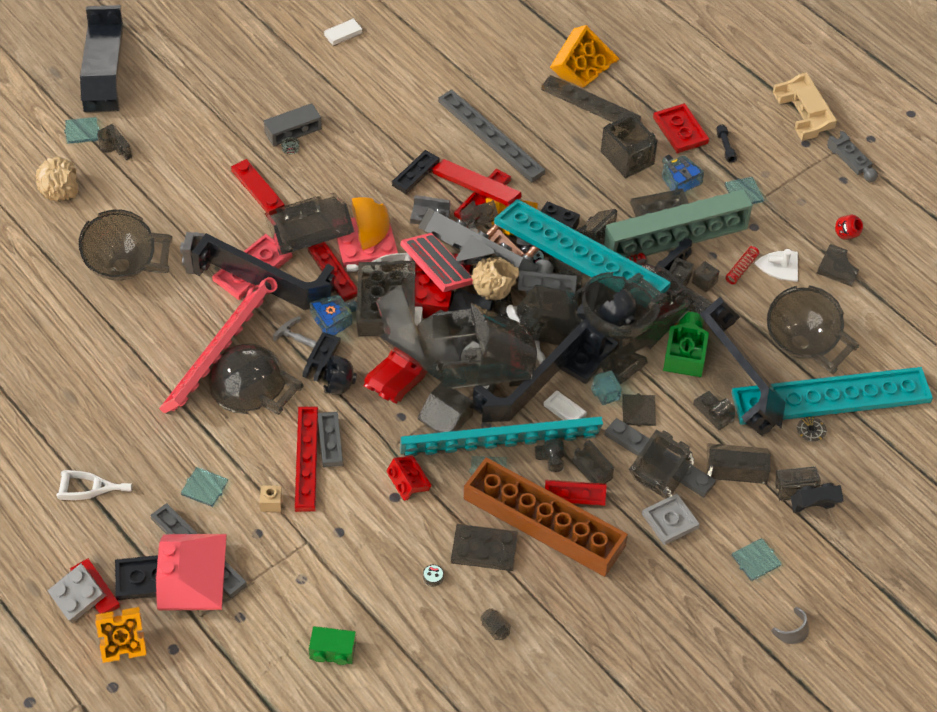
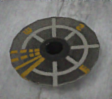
(811, 429)

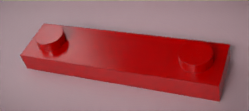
(257, 187)

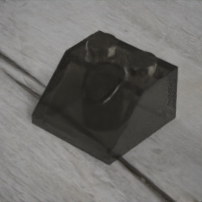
(596, 225)
(446, 410)

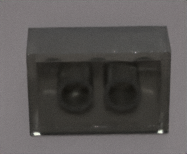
(738, 463)

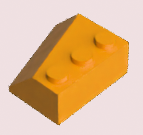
(583, 57)

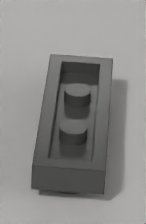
(529, 279)
(330, 439)

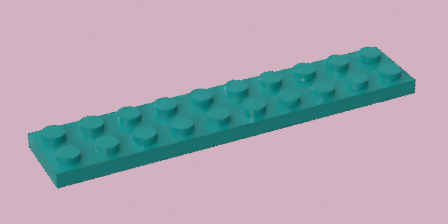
(570, 245)
(842, 393)
(500, 435)

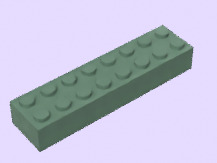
(666, 228)

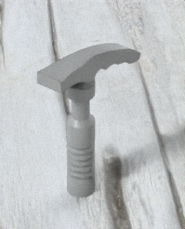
(283, 330)

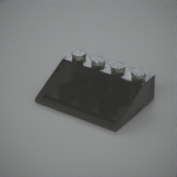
(375, 281)

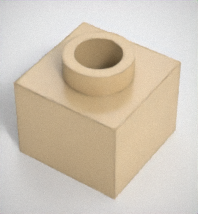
(271, 498)

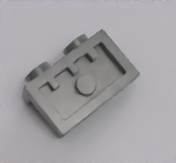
(421, 205)

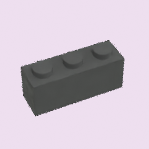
(292, 124)

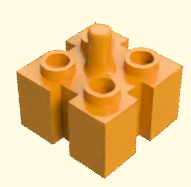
(121, 634)

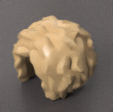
(57, 179)
(494, 278)

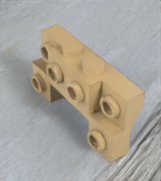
(809, 103)

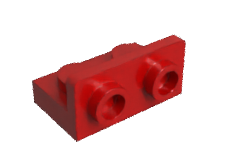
(407, 476)

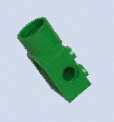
(687, 346)

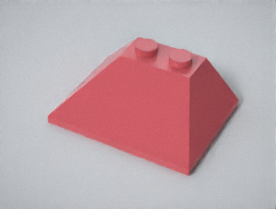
(191, 571)

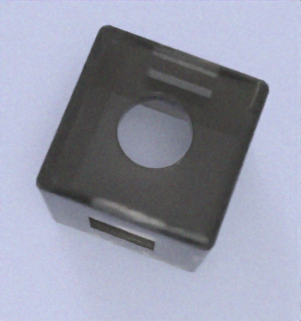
(705, 276)

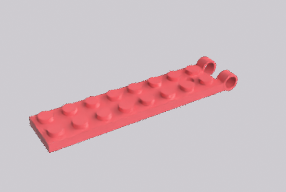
(221, 341)

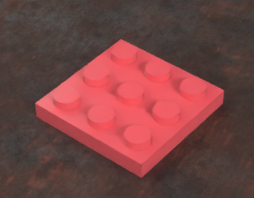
(352, 252)

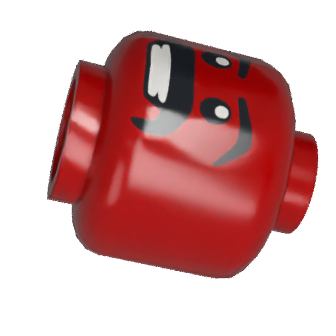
(849, 227)

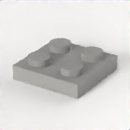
(670, 519)
(76, 593)

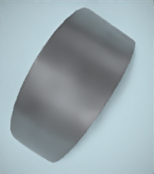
(796, 636)

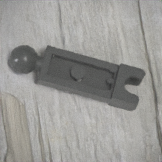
(852, 156)

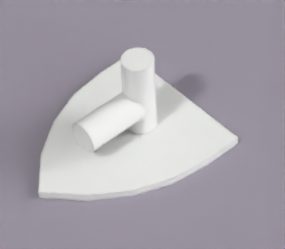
(780, 265)

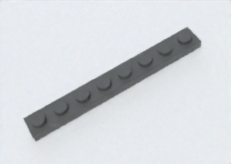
(491, 136)

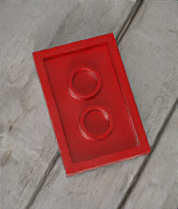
(680, 128)

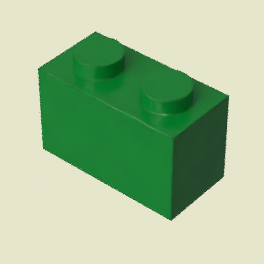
(332, 645)

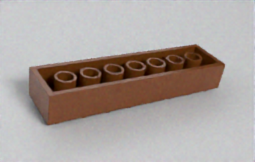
(545, 516)

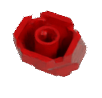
(393, 377)

